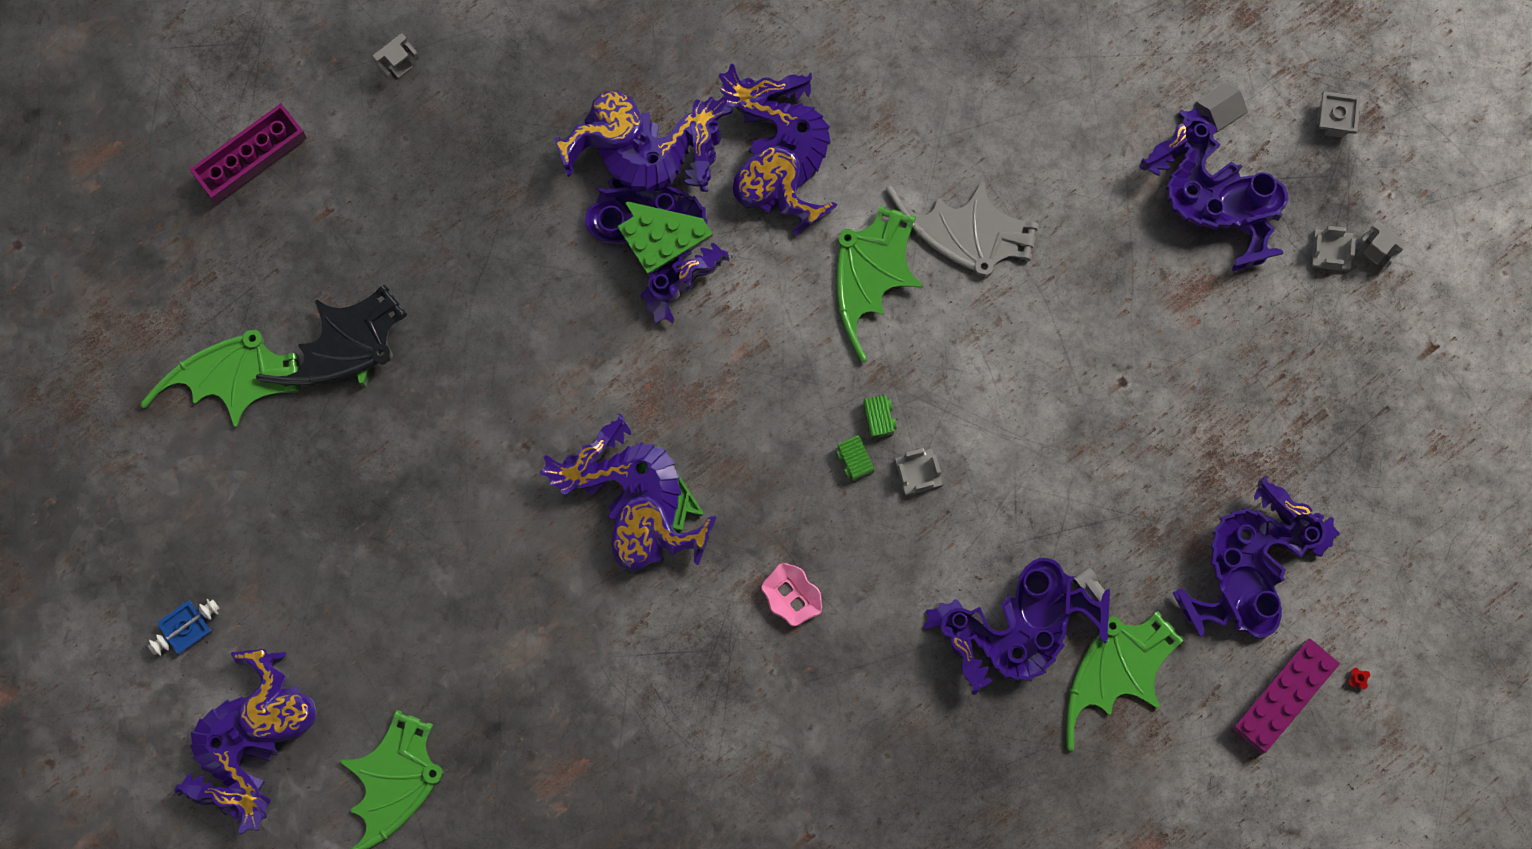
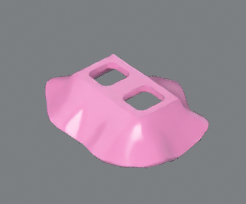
(801, 587)

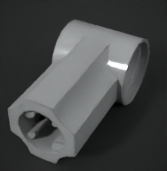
(1089, 582)

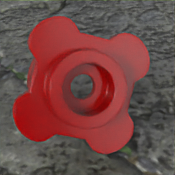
(1359, 683)

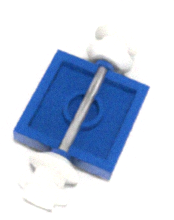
(184, 627)

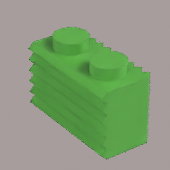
(878, 416)
(855, 458)

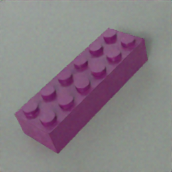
(248, 153)
(1285, 696)

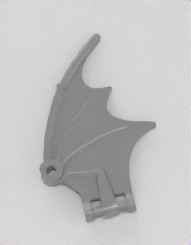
(972, 234)

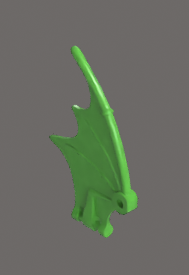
(870, 266)
(230, 373)
(1120, 667)
(394, 779)

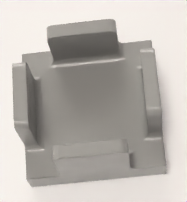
(394, 57)
(1338, 114)
(1383, 243)
(1333, 249)
(919, 471)

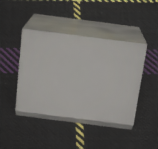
(1223, 105)

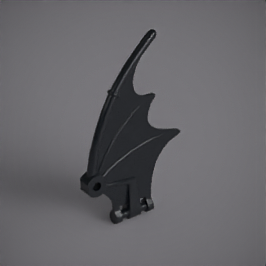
(348, 341)

